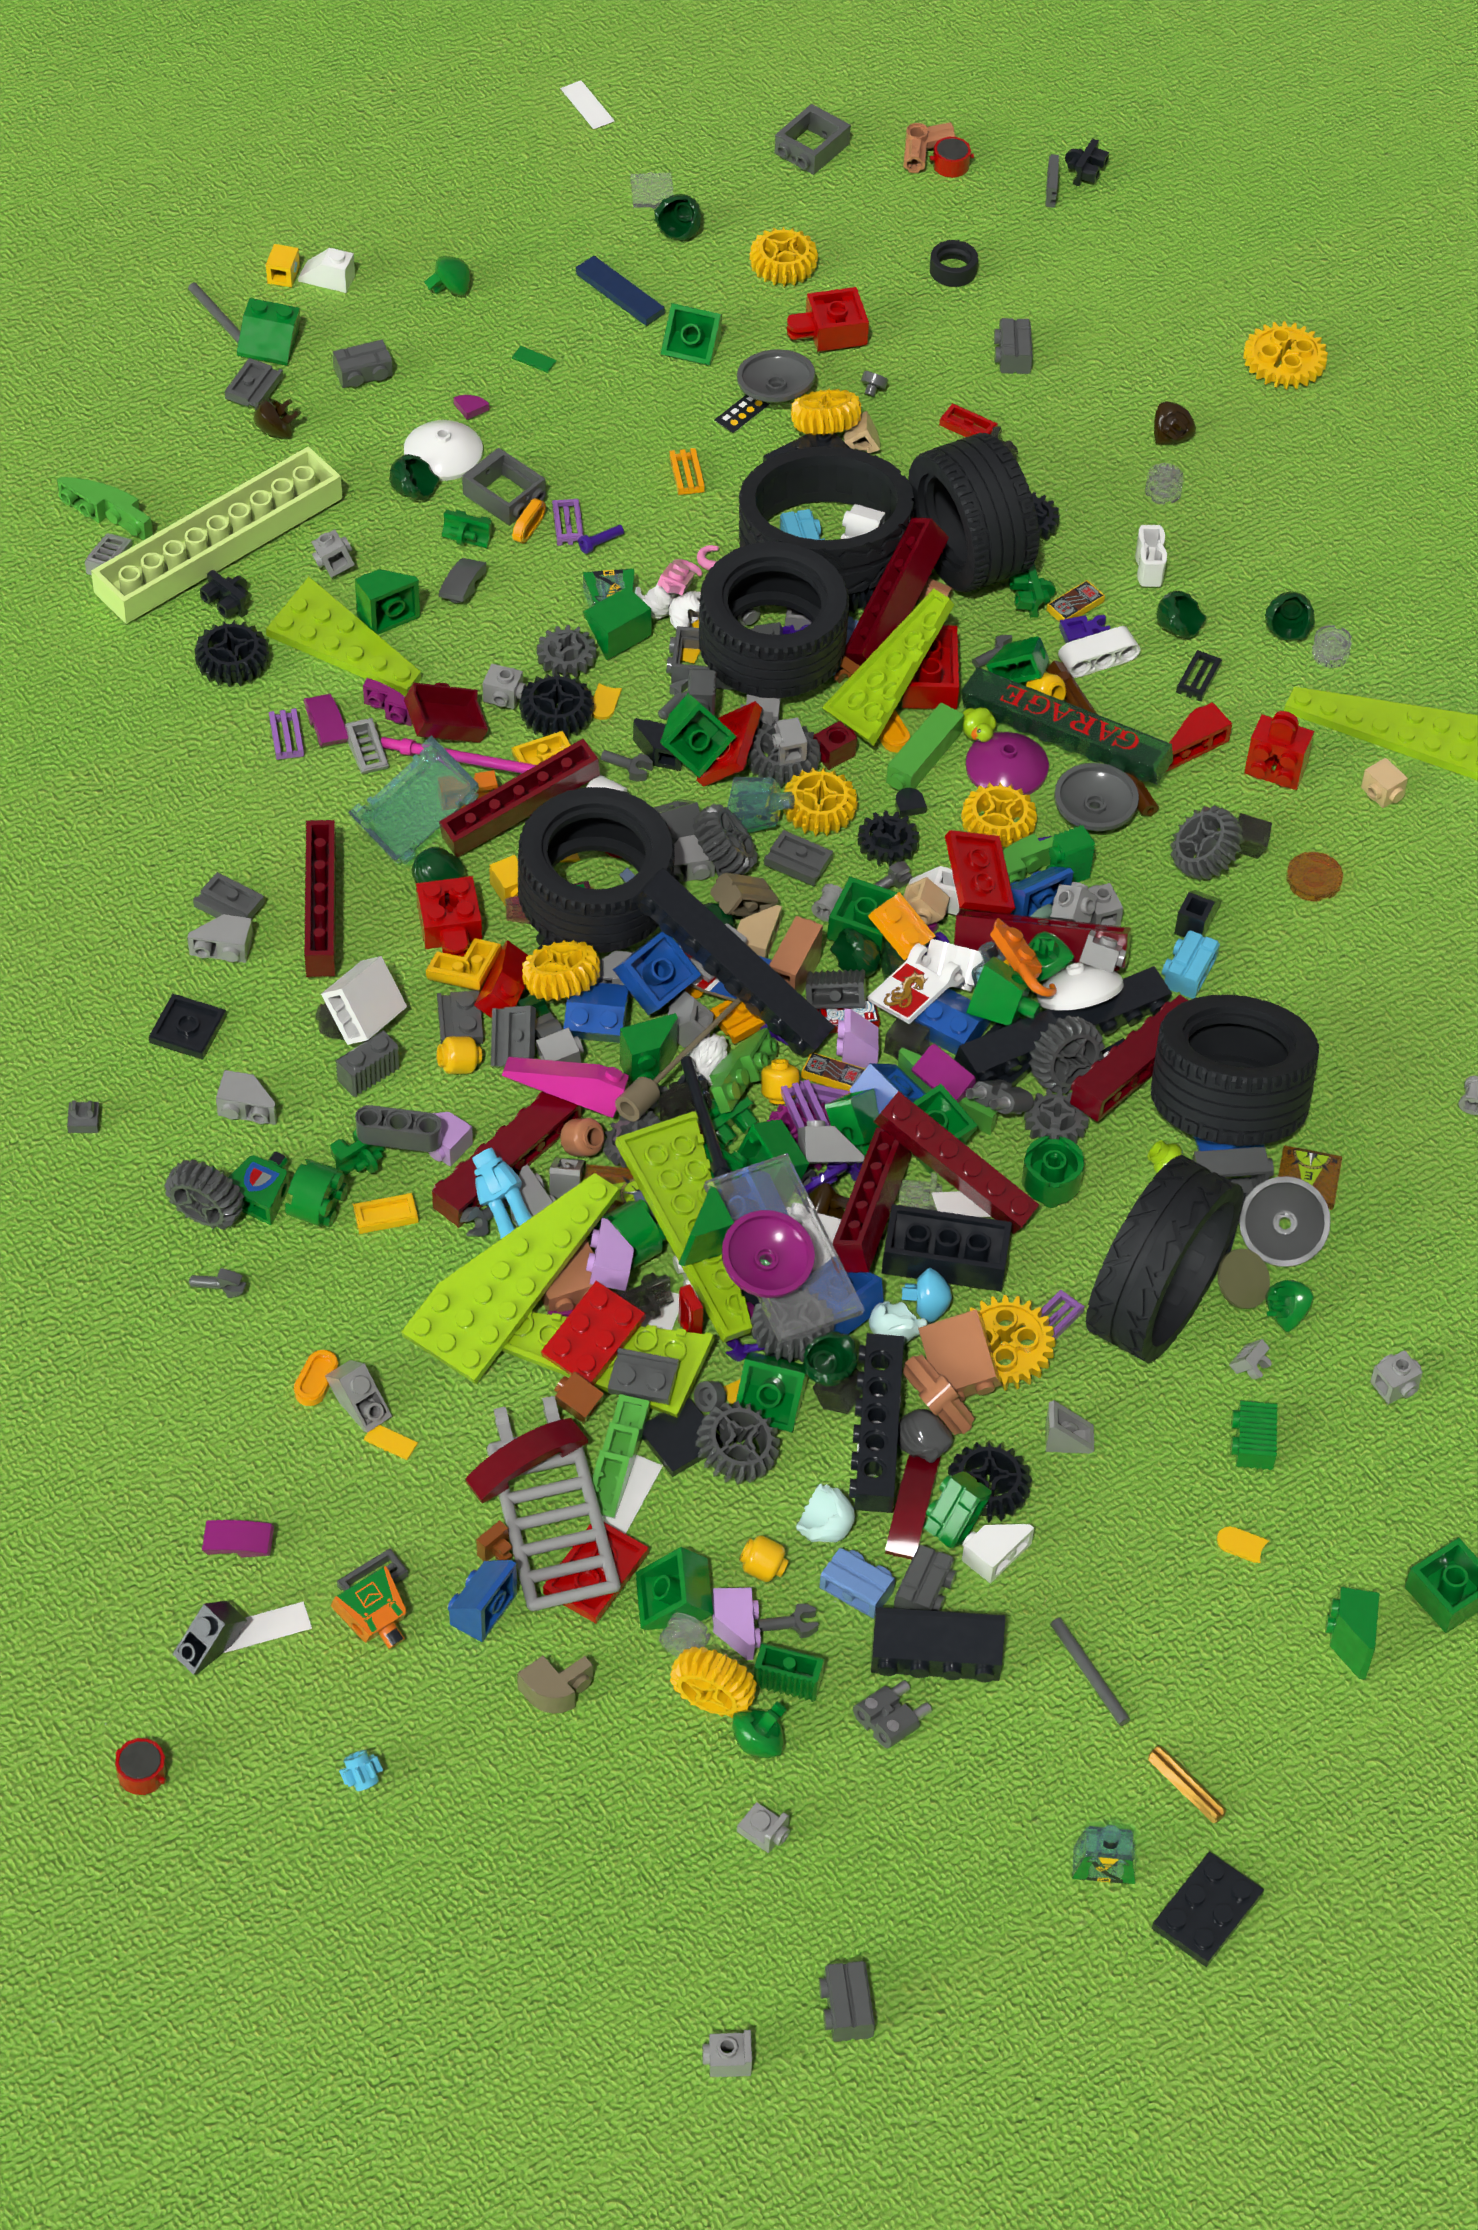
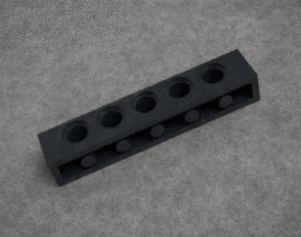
(878, 1492)

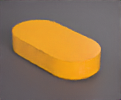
(529, 520)
(894, 734)
(311, 1383)

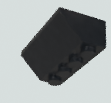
(958, 1246)
(937, 1644)

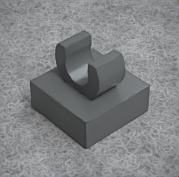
(83, 1117)

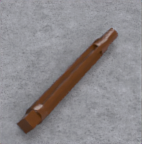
(1075, 696)

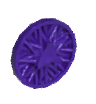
(829, 1176)

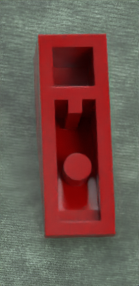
(1200, 733)
(504, 981)

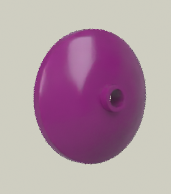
(1008, 760)
(773, 1238)

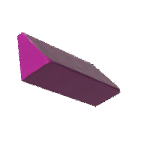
(938, 1068)

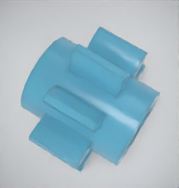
(361, 1770)

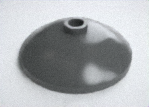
(776, 376)
(1096, 796)
(1291, 1200)

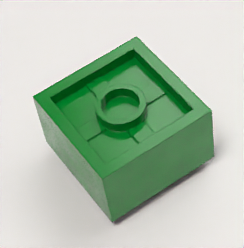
(771, 1140)

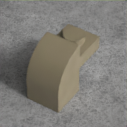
(553, 1690)

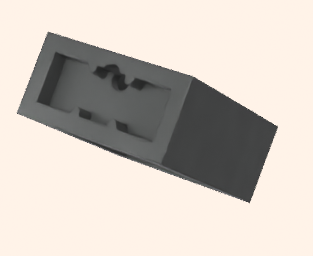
(821, 123)
(490, 469)
(685, 638)
(1238, 1163)

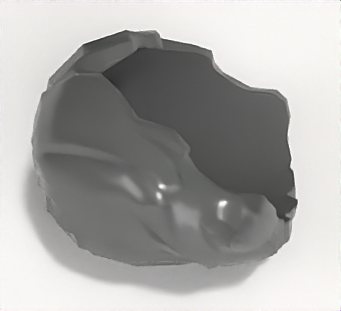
(923, 1435)

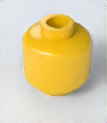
(1050, 685)
(458, 1055)
(775, 1076)
(763, 1558)

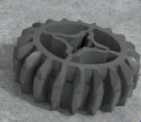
(769, 767)
(725, 840)
(1213, 847)
(1065, 1053)
(204, 1194)
(767, 1339)
(738, 1459)

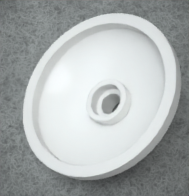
(446, 447)
(1081, 987)

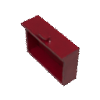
(445, 712)

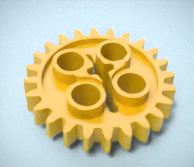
(1271, 345)
(1025, 1358)

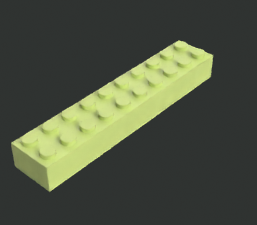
(216, 534)

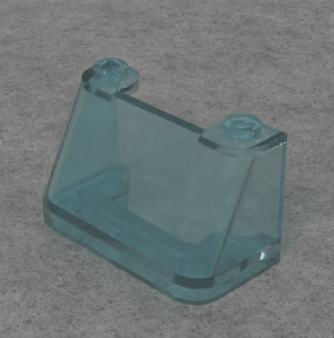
(415, 802)

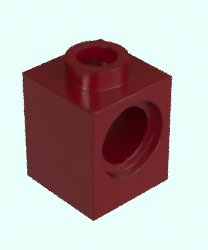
(836, 744)

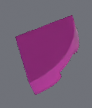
(470, 405)

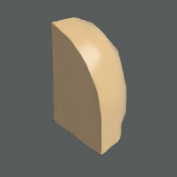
(863, 436)

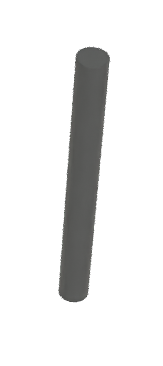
(215, 311)
(1090, 1672)

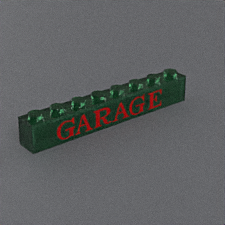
(1068, 726)

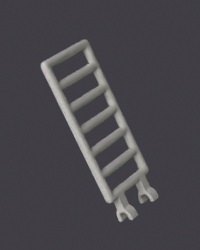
(590, 1507)

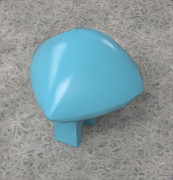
(931, 1294)

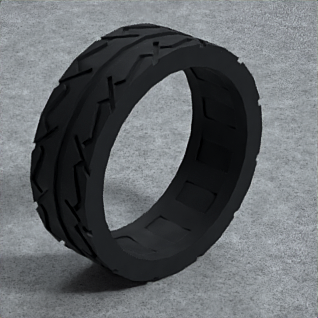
(830, 476)
(1164, 1258)

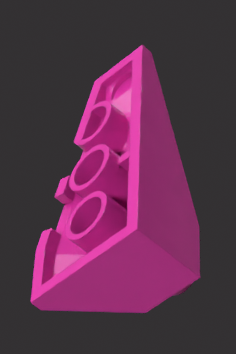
(579, 1083)

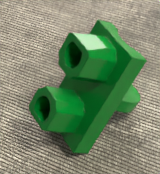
(467, 528)
(1034, 591)
(740, 1115)
(356, 1156)

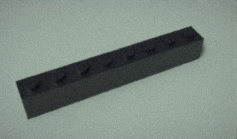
(733, 963)
(1009, 1047)

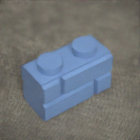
(857, 1581)

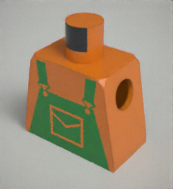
(373, 1608)

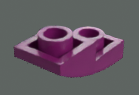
(384, 697)
(326, 720)
(238, 1537)

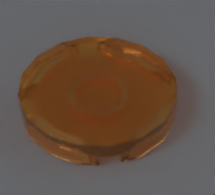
(1314, 876)

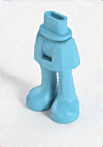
(495, 1184)

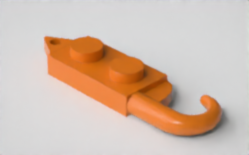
(1020, 957)

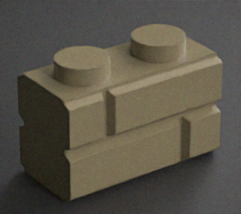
(742, 894)

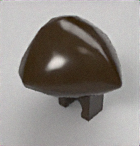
(273, 418)
(1173, 424)
(827, 1201)

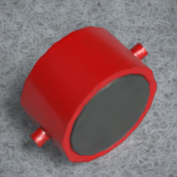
(951, 157)
(140, 1766)

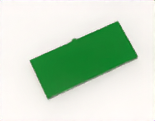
(534, 359)

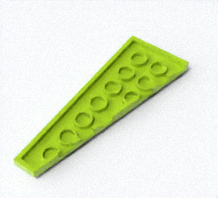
(1420, 732)
(671, 1173)

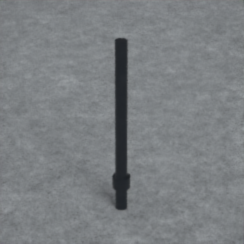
(719, 1164)

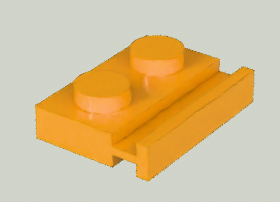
(901, 925)
(739, 1022)

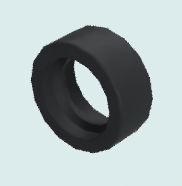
(953, 250)

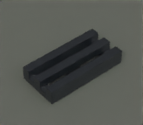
(1192, 690)

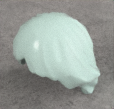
(895, 1320)
(827, 1516)

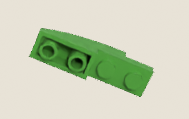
(103, 501)
(1026, 856)
(742, 1067)

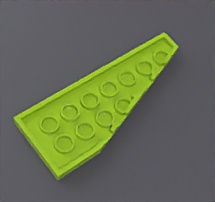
(488, 1298)

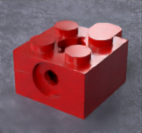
(833, 320)
(1279, 743)
(449, 919)

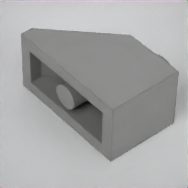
(826, 1145)

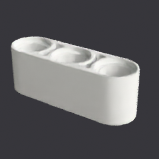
(1099, 651)

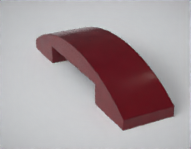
(522, 1454)
(911, 1507)

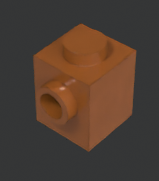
(578, 1396)

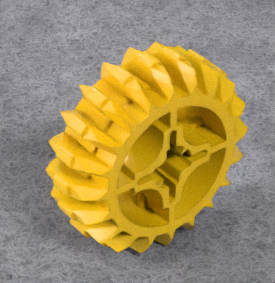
(783, 256)
(826, 412)
(836, 804)
(1000, 809)
(561, 970)
(713, 1681)

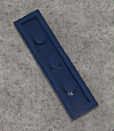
(620, 290)

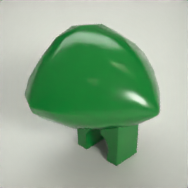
(449, 273)
(1051, 953)
(1288, 1303)
(760, 1731)

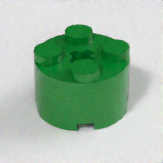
(1053, 1170)
(316, 1193)
(638, 1228)

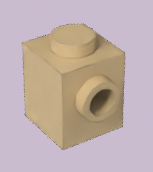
(1384, 783)
(927, 900)

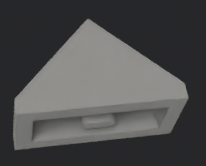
(565, 1175)
(1067, 1431)

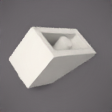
(330, 270)
(995, 1548)

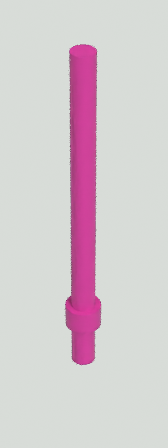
(410, 747)

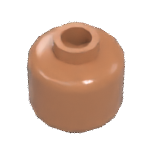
(582, 1137)

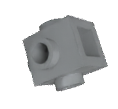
(332, 553)
(503, 686)
(1074, 903)
(1396, 1377)

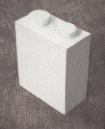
(364, 1000)

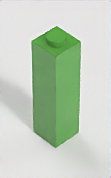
(925, 747)

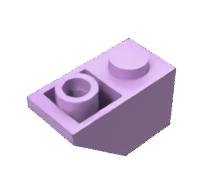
(857, 1040)
(456, 1138)
(612, 1257)
(734, 1619)

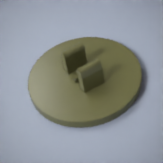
(1243, 1278)

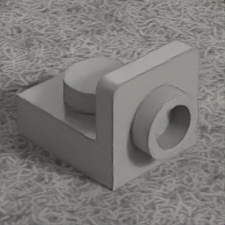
(764, 1827)

